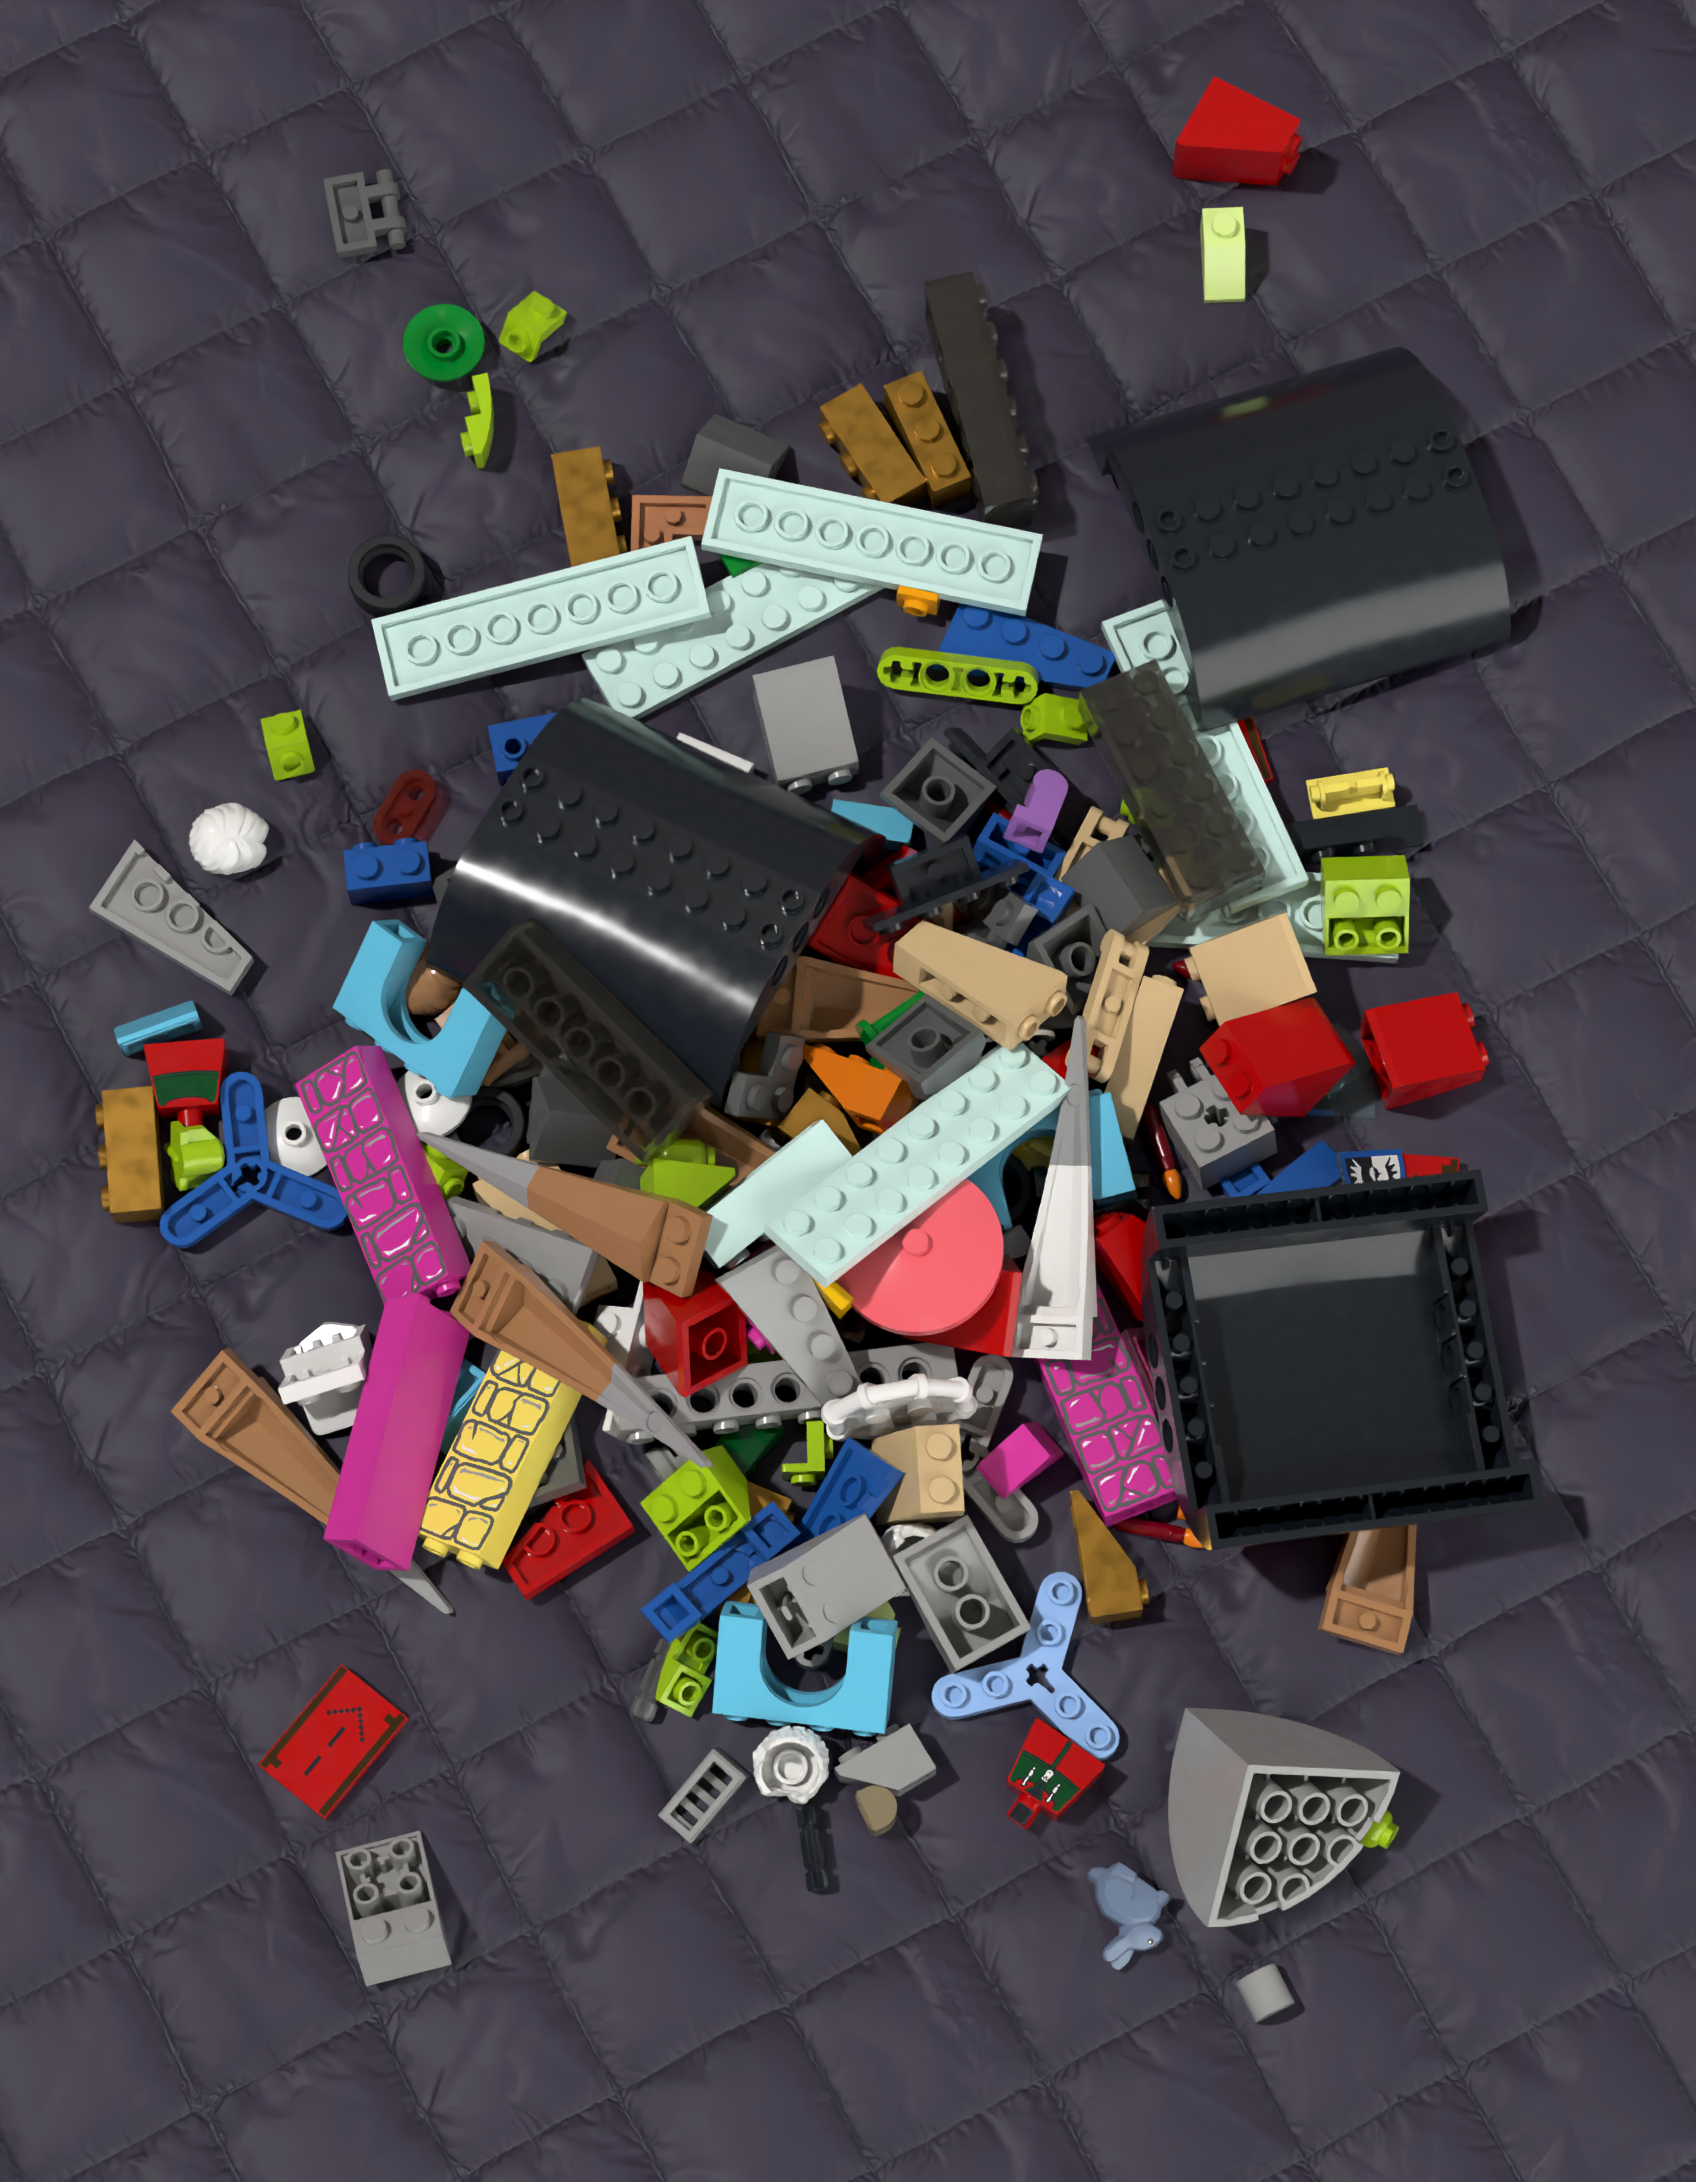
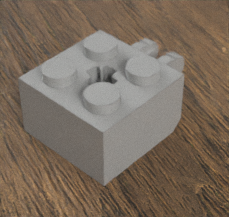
(1210, 1129)

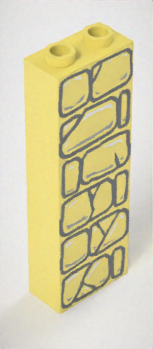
(497, 1461)

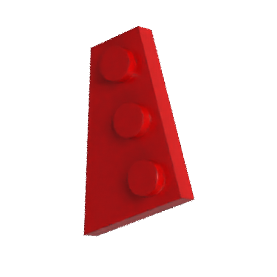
(568, 1536)

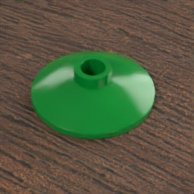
(440, 326)

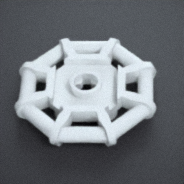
(898, 1406)

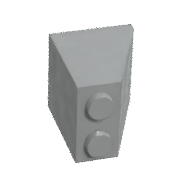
(805, 725)

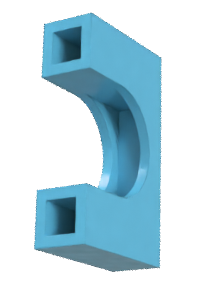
(376, 1003)
(1109, 1161)
(750, 1689)

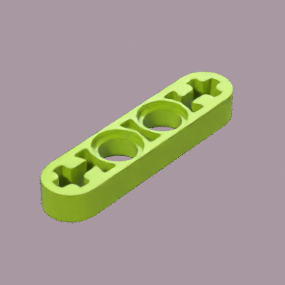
(958, 668)

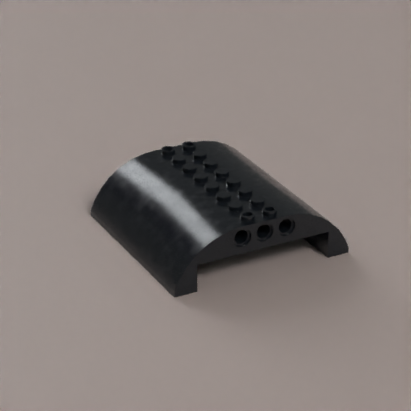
(1312, 534)
(656, 874)
(1328, 1361)

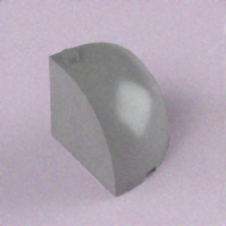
(1266, 1810)

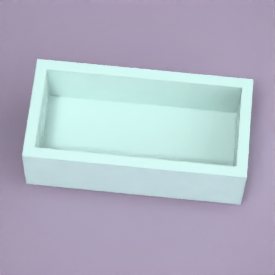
(768, 1190)

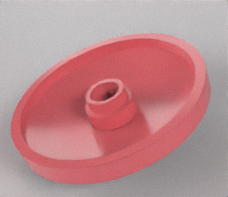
(933, 1268)

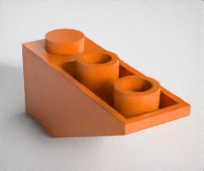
(868, 1094)

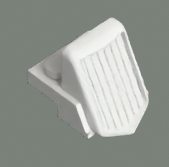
(327, 1374)

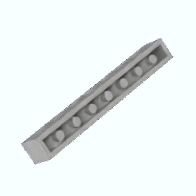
(762, 1379)

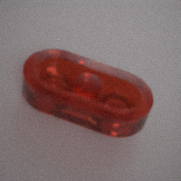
(403, 810)

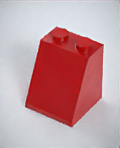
(1236, 139)
(1422, 1048)
(1278, 1059)
(1118, 1255)
(993, 1325)
(695, 1335)

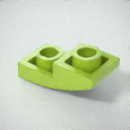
(480, 425)
(684, 1669)

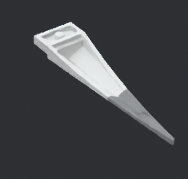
(1060, 1269)

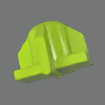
(194, 1155)

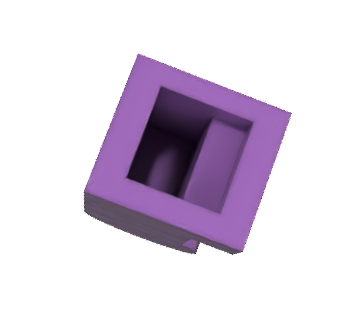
(1034, 822)

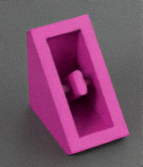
(1019, 1459)

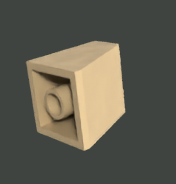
(1250, 969)
(932, 1476)

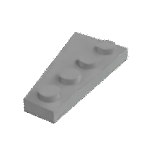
(161, 915)
(553, 1255)
(794, 1321)

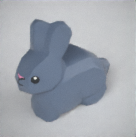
(1132, 1907)

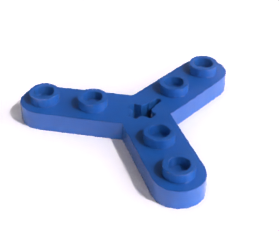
(245, 1146)

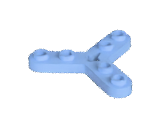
(1006, 1683)

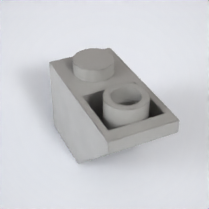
(893, 1762)

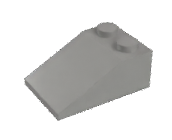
(960, 1594)

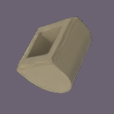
(877, 1808)

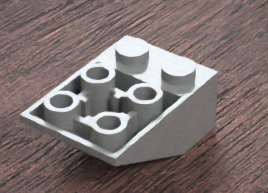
(824, 1585)
(392, 1908)

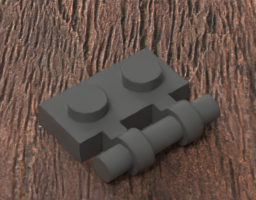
(351, 215)
(1001, 912)

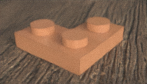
(667, 518)

